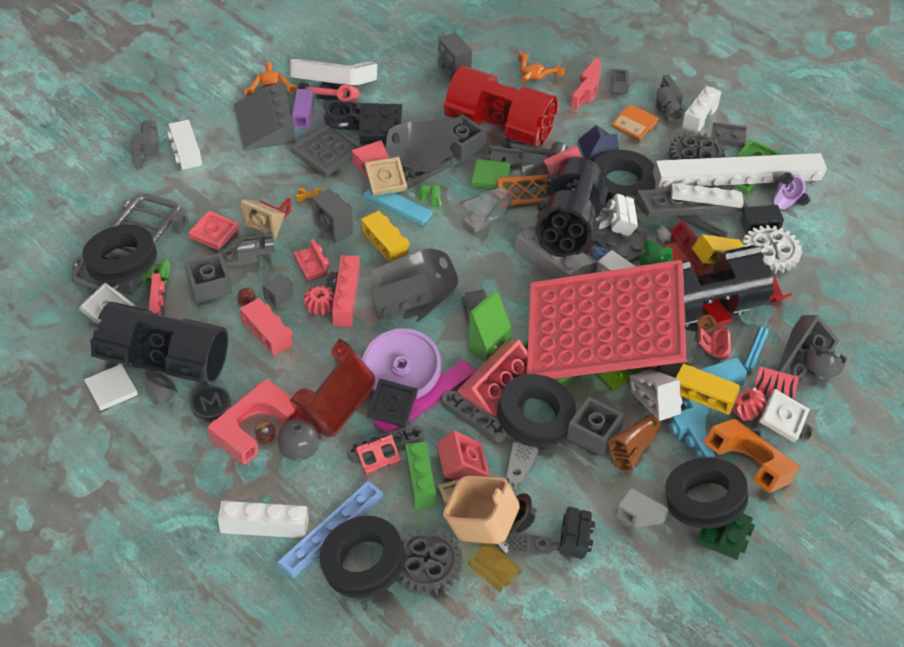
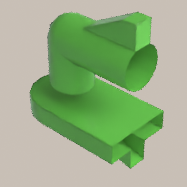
(433, 191)
(163, 269)

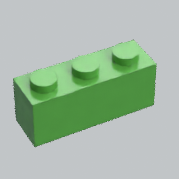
(420, 475)

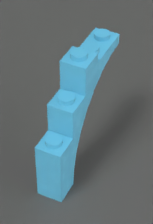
(691, 421)

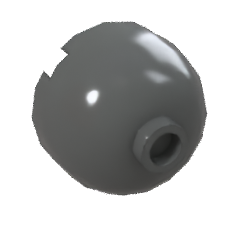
(824, 362)
(298, 439)

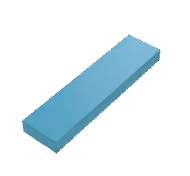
(401, 206)

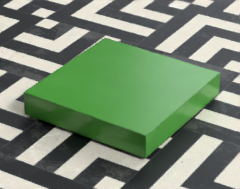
(488, 171)

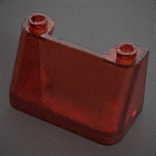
(338, 395)

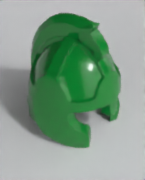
(655, 254)

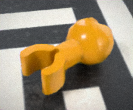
(306, 195)

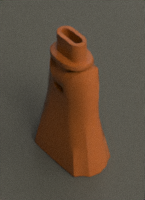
(631, 442)

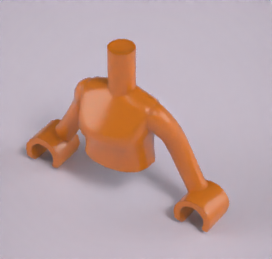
(536, 71)
(270, 78)

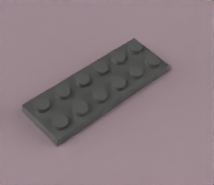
(659, 203)

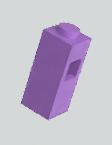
(303, 108)

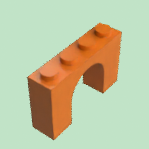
(775, 468)

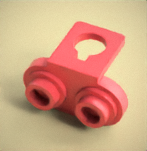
(718, 344)

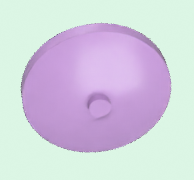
(404, 358)

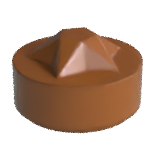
(707, 323)

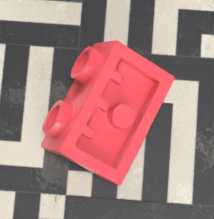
(312, 262)

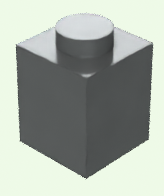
(278, 290)

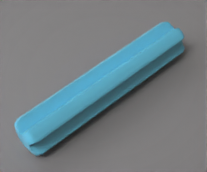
(755, 349)

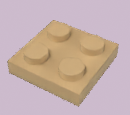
(385, 176)

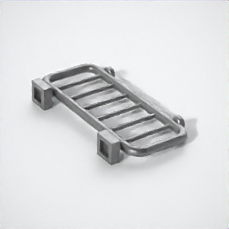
(177, 217)

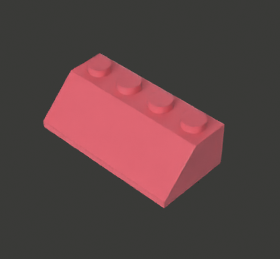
(489, 380)

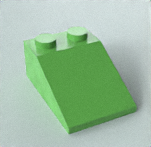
(488, 327)

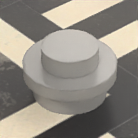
(663, 234)

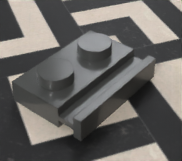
(729, 134)

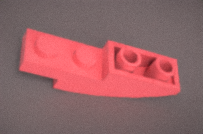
(588, 85)

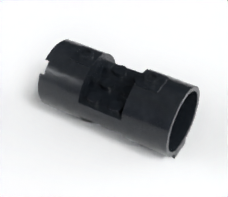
(571, 207)
(738, 281)
(160, 343)

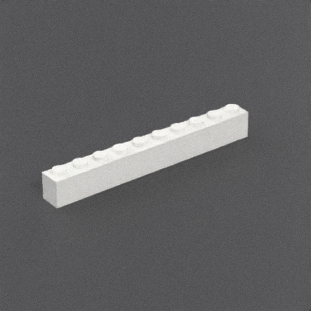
(738, 170)

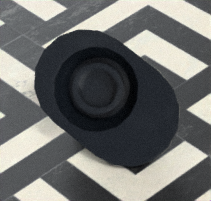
(525, 515)

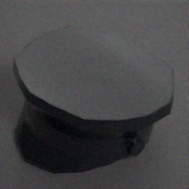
(338, 114)

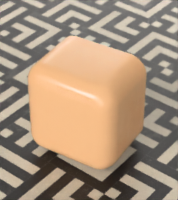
(481, 509)

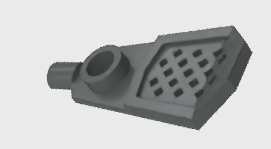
(529, 543)

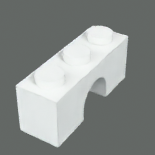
(704, 104)

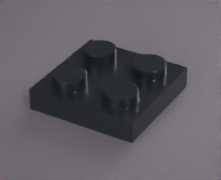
(392, 403)

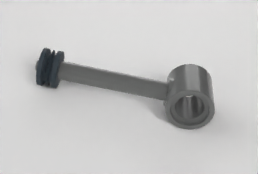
(556, 148)

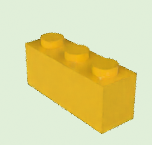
(384, 236)
(709, 246)
(707, 389)

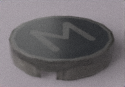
(210, 403)

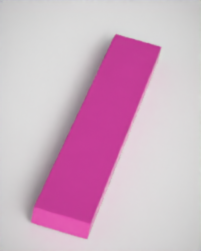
(447, 381)

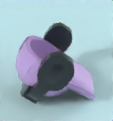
(790, 189)

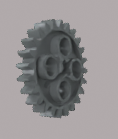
(685, 147)
(429, 562)

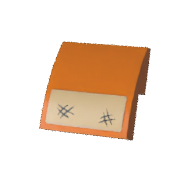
(634, 122)

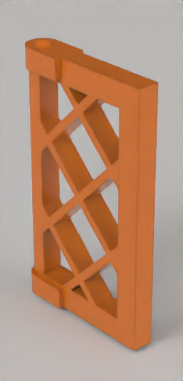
(524, 179)

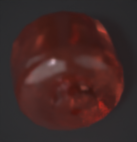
(246, 296)

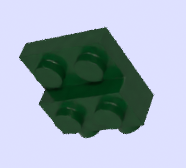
(729, 538)

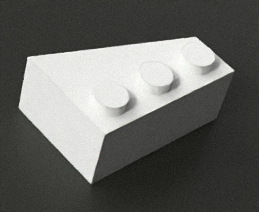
(657, 393)

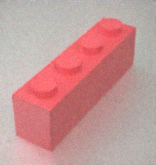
(346, 291)

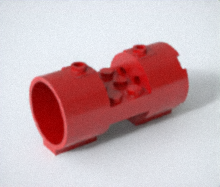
(523, 112)

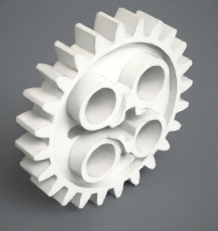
(777, 246)

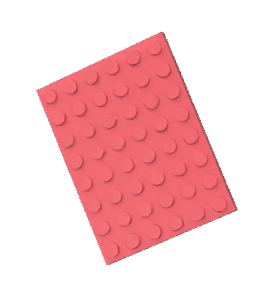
(607, 321)

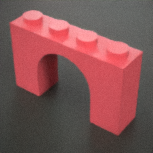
(263, 399)

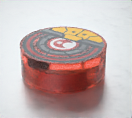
(265, 432)

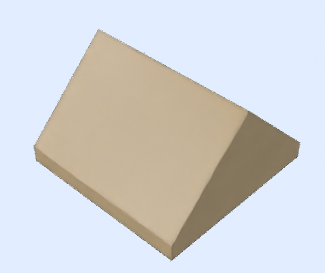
(261, 217)

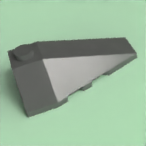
(806, 332)

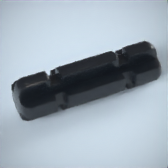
(332, 279)

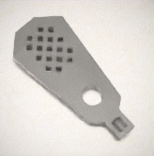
(522, 464)

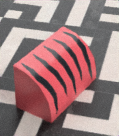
(769, 379)

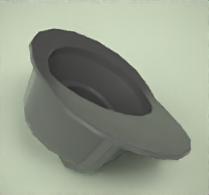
(159, 387)

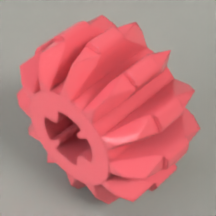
(319, 300)
(749, 404)

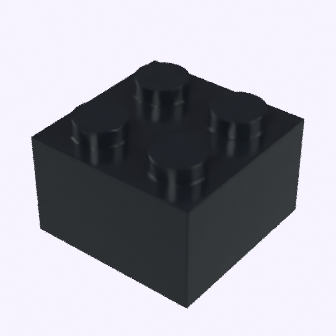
(375, 122)

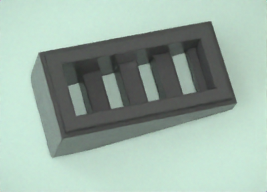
(620, 81)

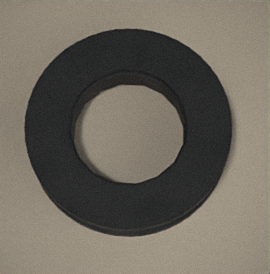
(626, 161)
(121, 269)
(532, 432)
(713, 513)
(370, 581)

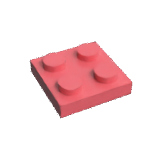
(213, 230)

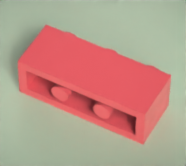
(266, 326)

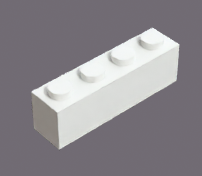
(263, 519)

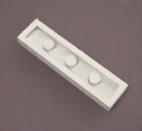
(706, 195)

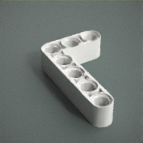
(333, 73)

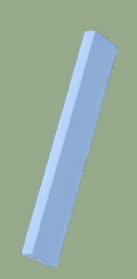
(310, 546)

